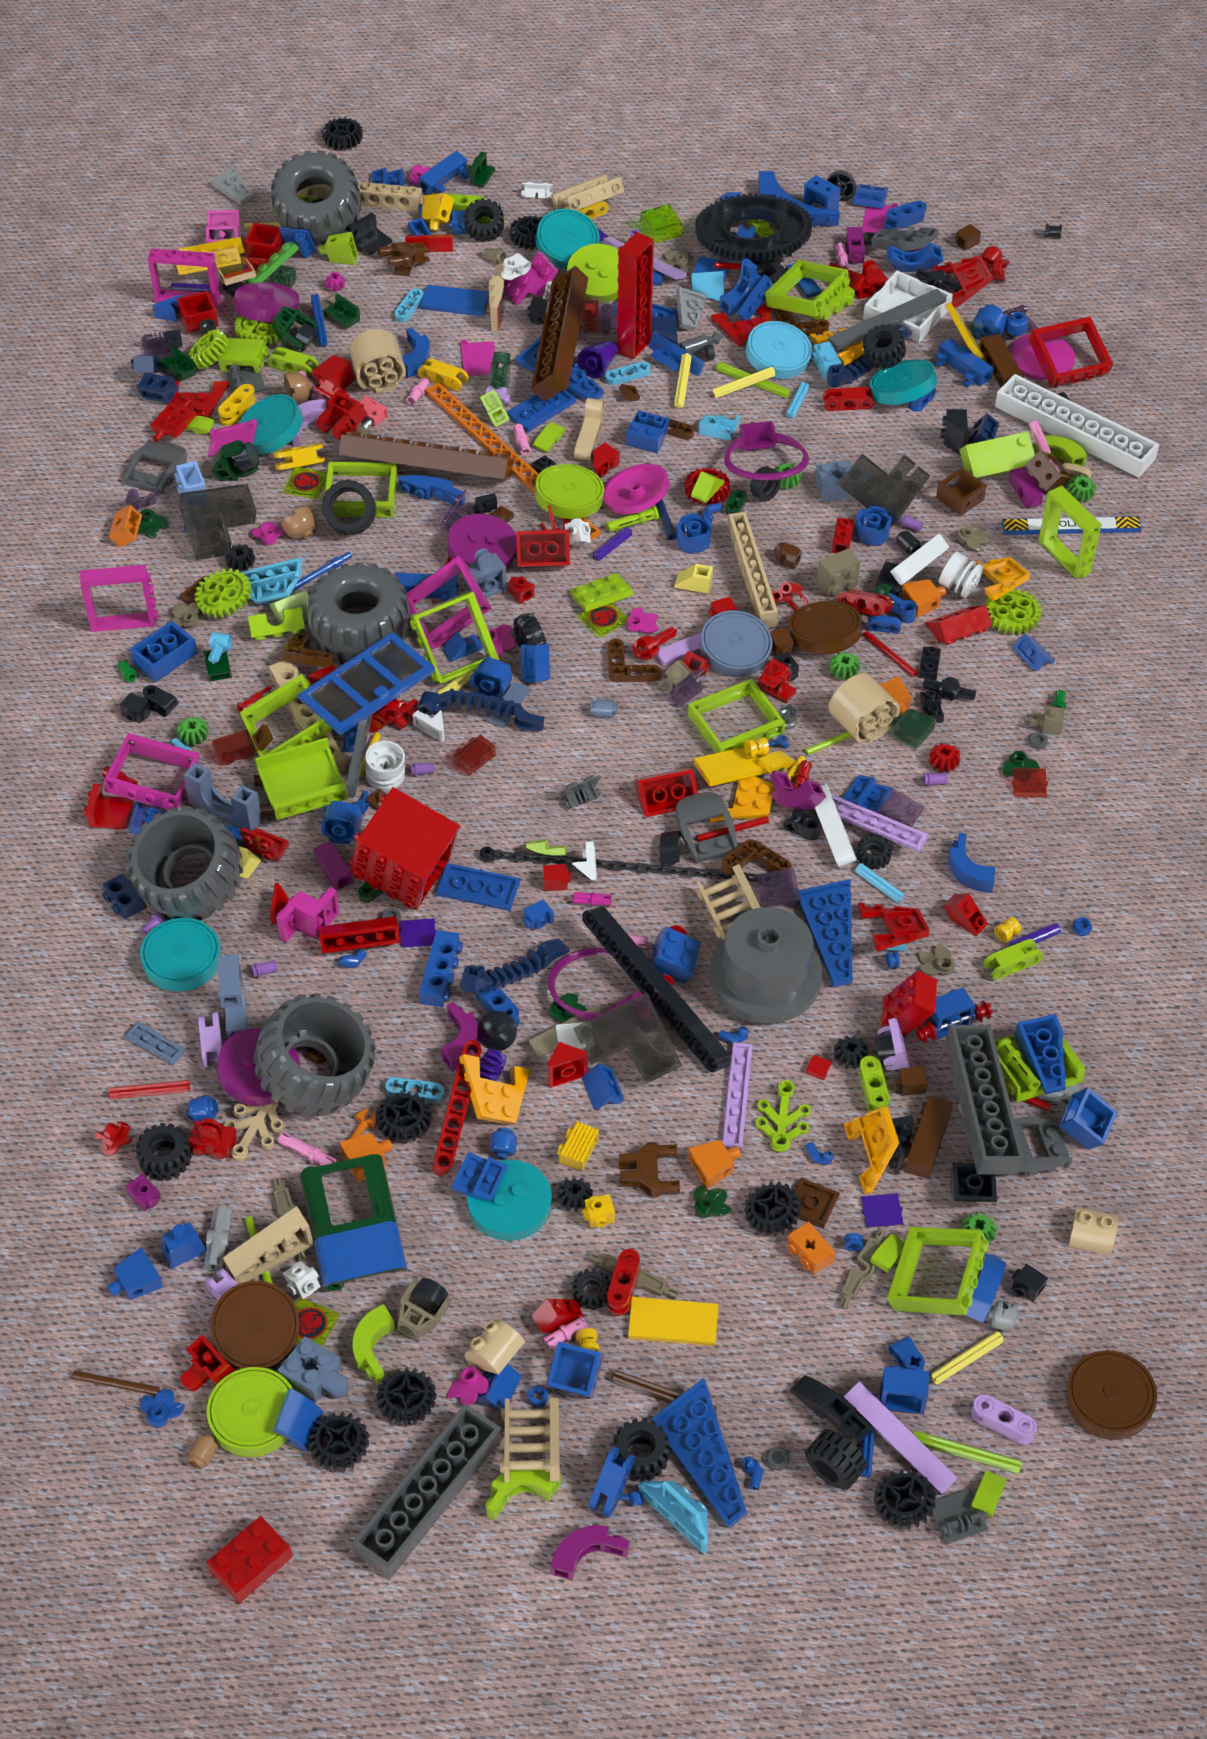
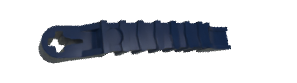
(839, 374)
(433, 702)
(475, 978)

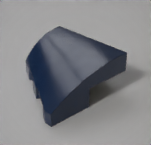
(665, 327)

